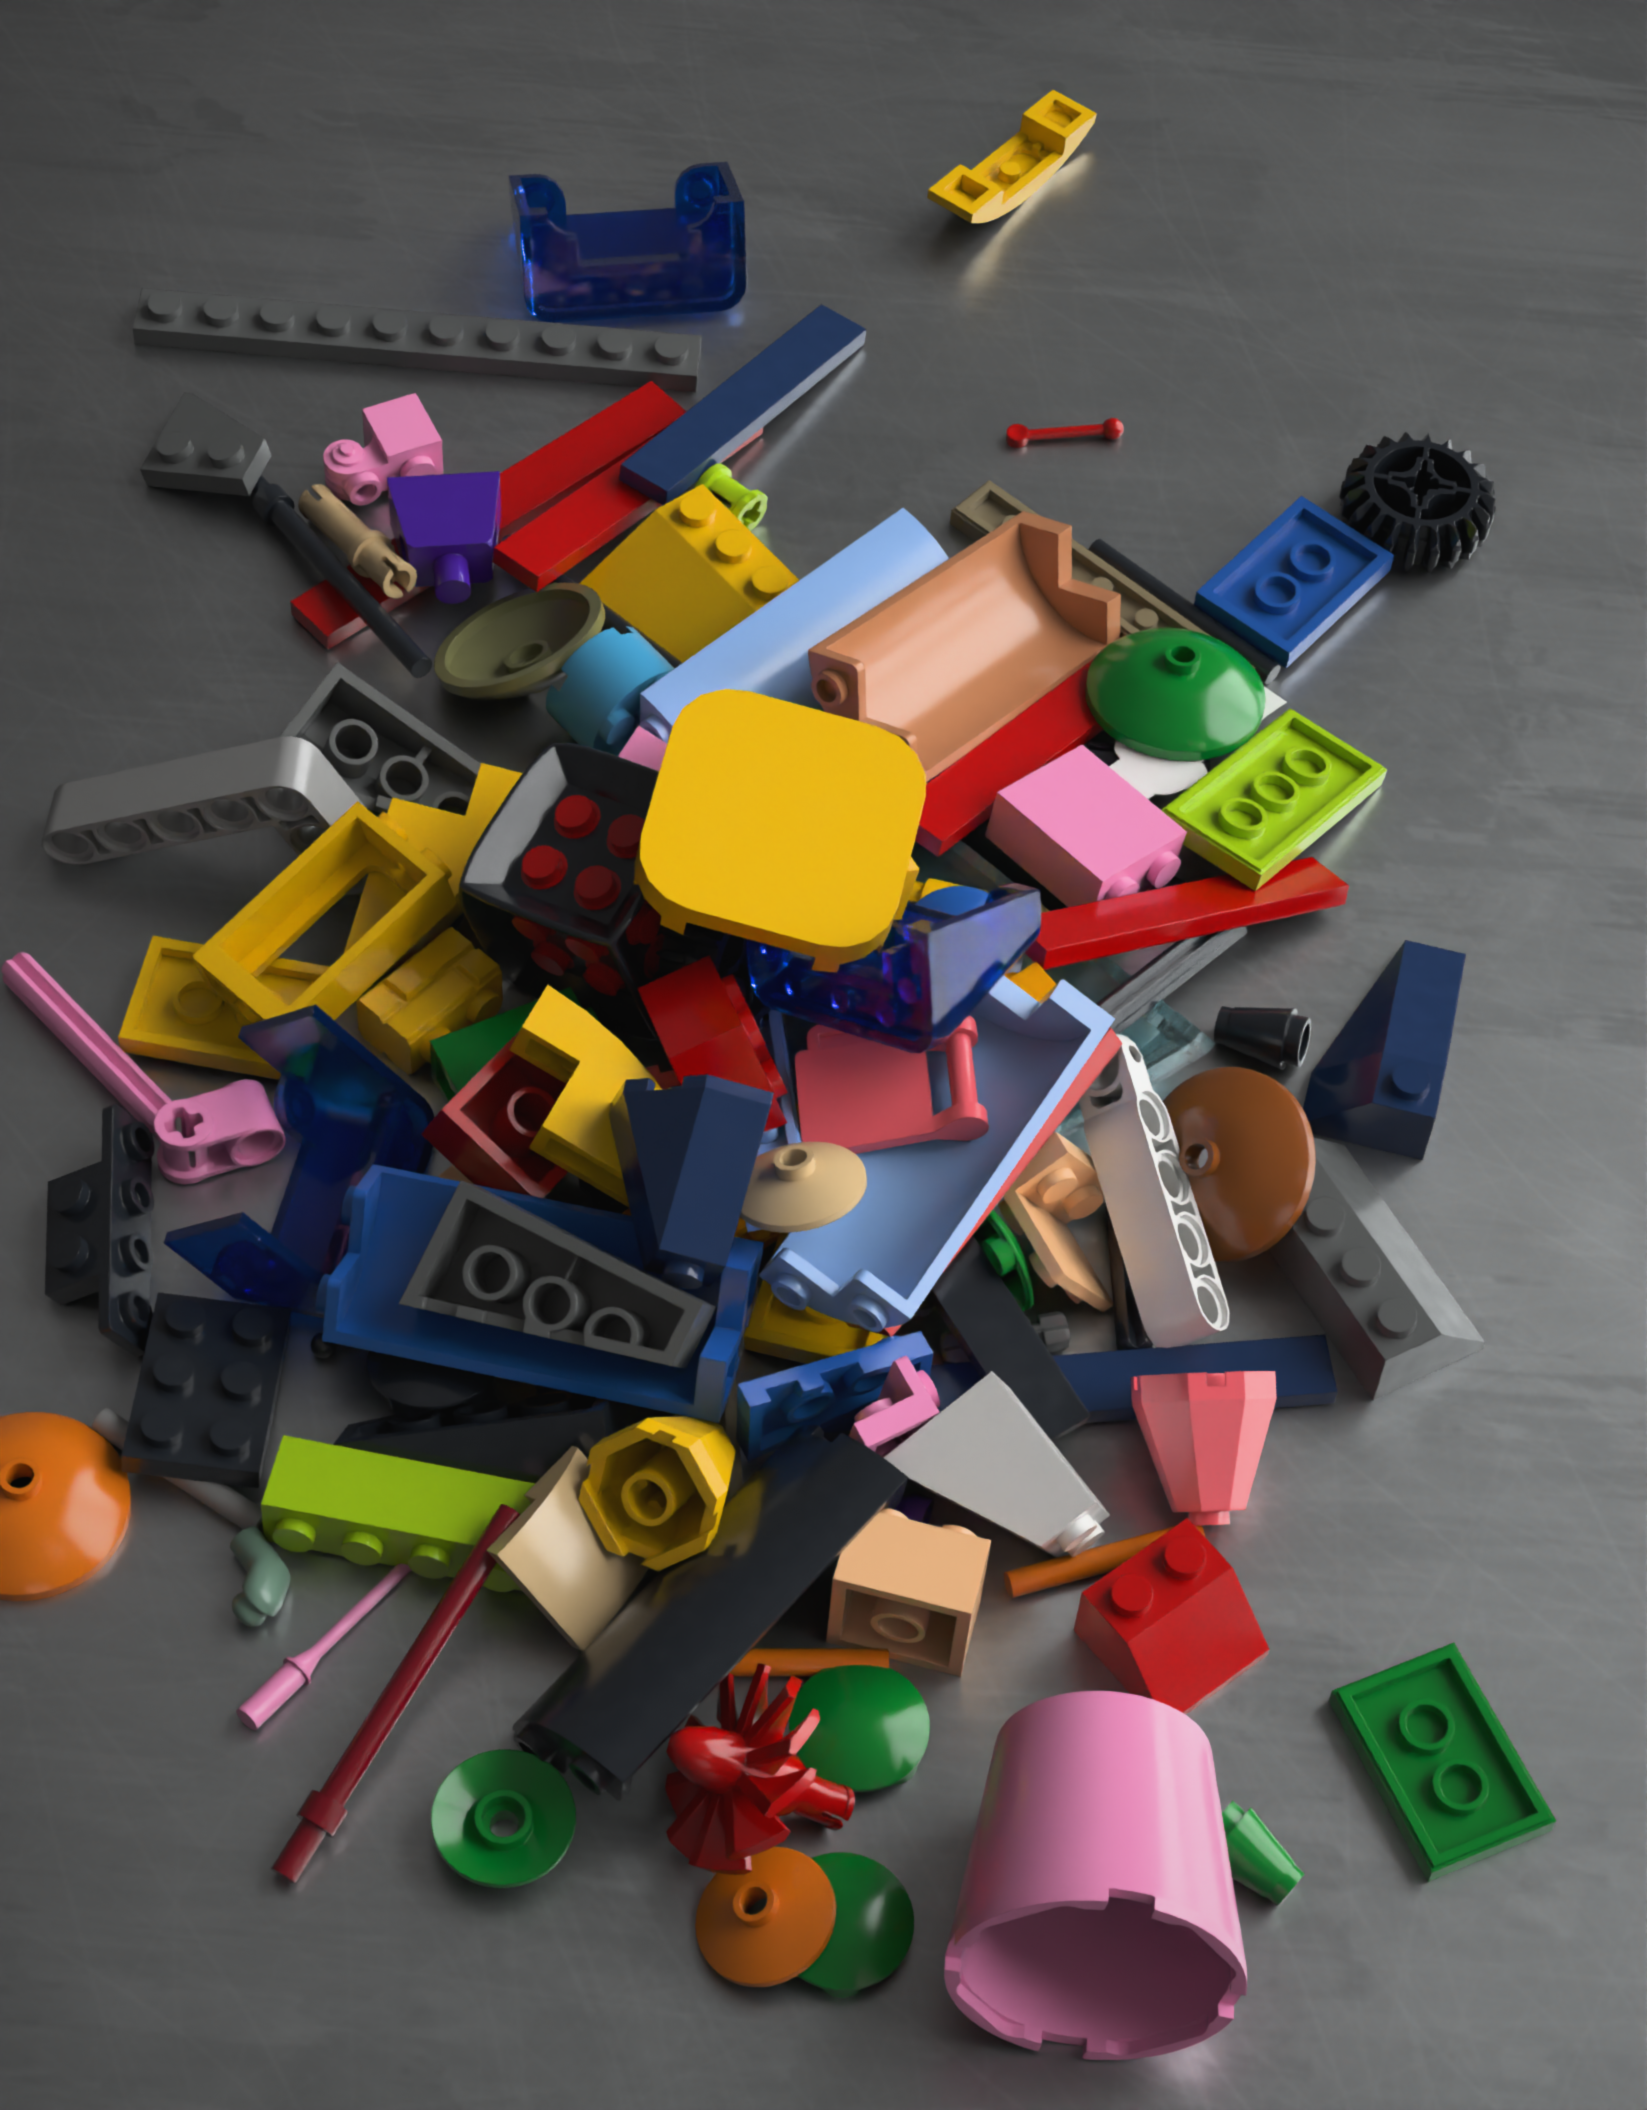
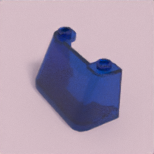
(634, 259)
(919, 982)

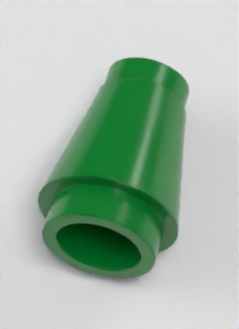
(1257, 1855)

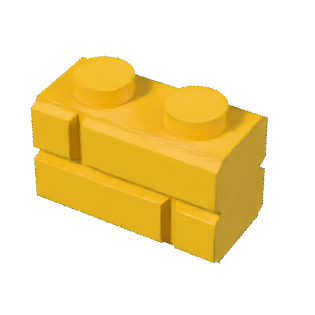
(429, 997)

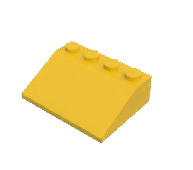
(689, 574)

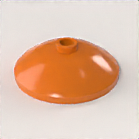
(68, 1515)

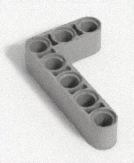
(198, 799)

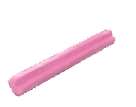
(84, 1038)

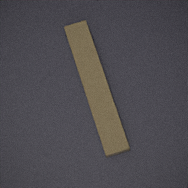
(1139, 610)

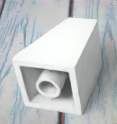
(1003, 1469)

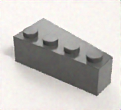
(535, 1278)

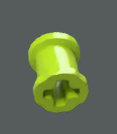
(734, 495)

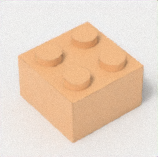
(909, 1591)

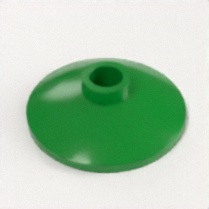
(498, 1788)

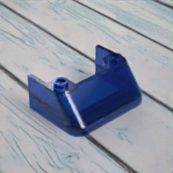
(346, 1117)

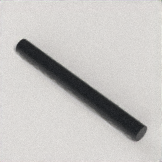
(1264, 666)

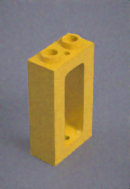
(304, 893)

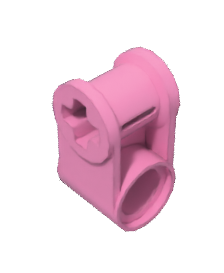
(222, 1128)

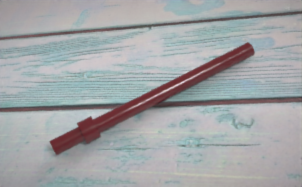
(324, 1810)

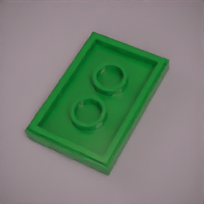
(1441, 1761)

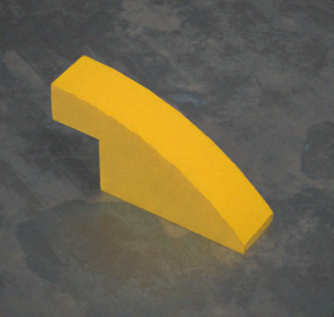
(445, 834)
(593, 1066)

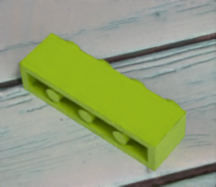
(383, 1508)

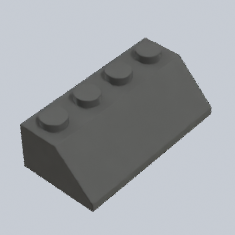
(1370, 1281)

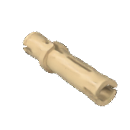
(366, 549)

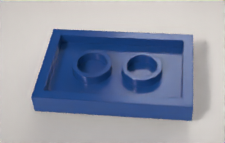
(1293, 581)

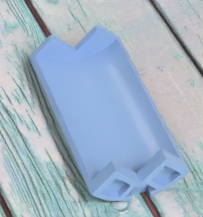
(772, 645)
(931, 1193)

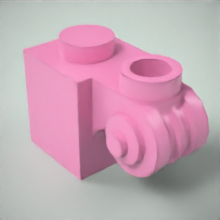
(396, 444)

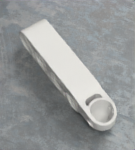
(1152, 1204)

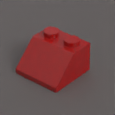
(1172, 1621)

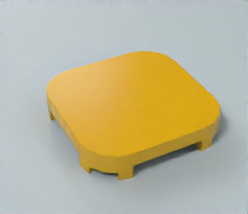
(781, 826)

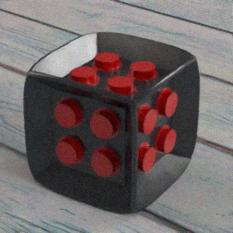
(558, 889)

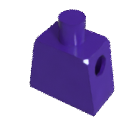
(447, 529)

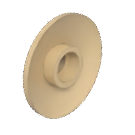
(803, 1187)

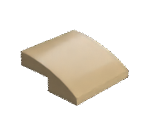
(562, 1560)

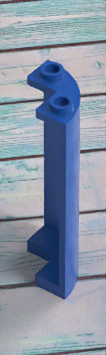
(390, 1227)

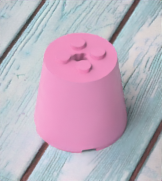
(1098, 1884)

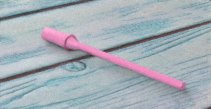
(298, 1669)

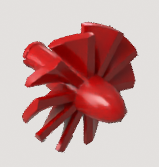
(744, 1778)

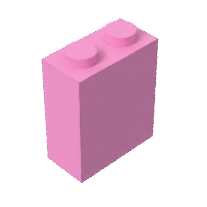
(1085, 831)

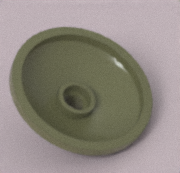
(518, 642)

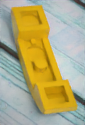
(1020, 165)

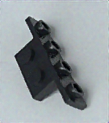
(103, 1232)

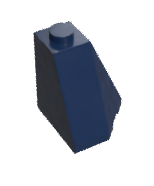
(687, 1169)

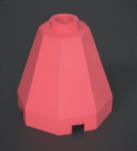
(1205, 1436)

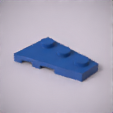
(819, 1392)

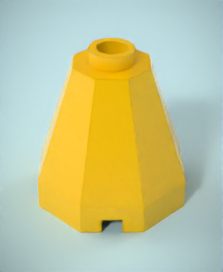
(659, 1488)

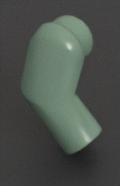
(265, 1581)

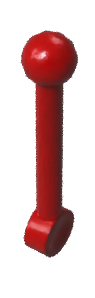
(1019, 435)

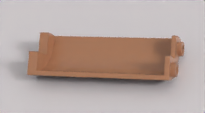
(968, 642)

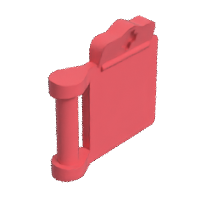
(880, 1095)

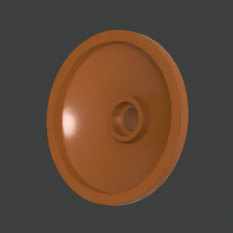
(1256, 1160)

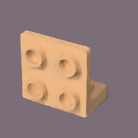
(1046, 1196)

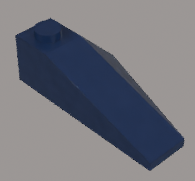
(1390, 1059)

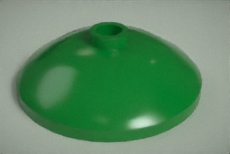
(1175, 694)

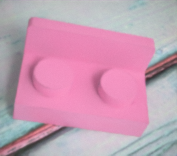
(902, 1408)

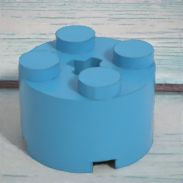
(604, 688)

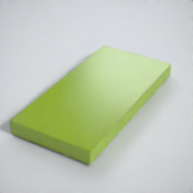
(1273, 798)

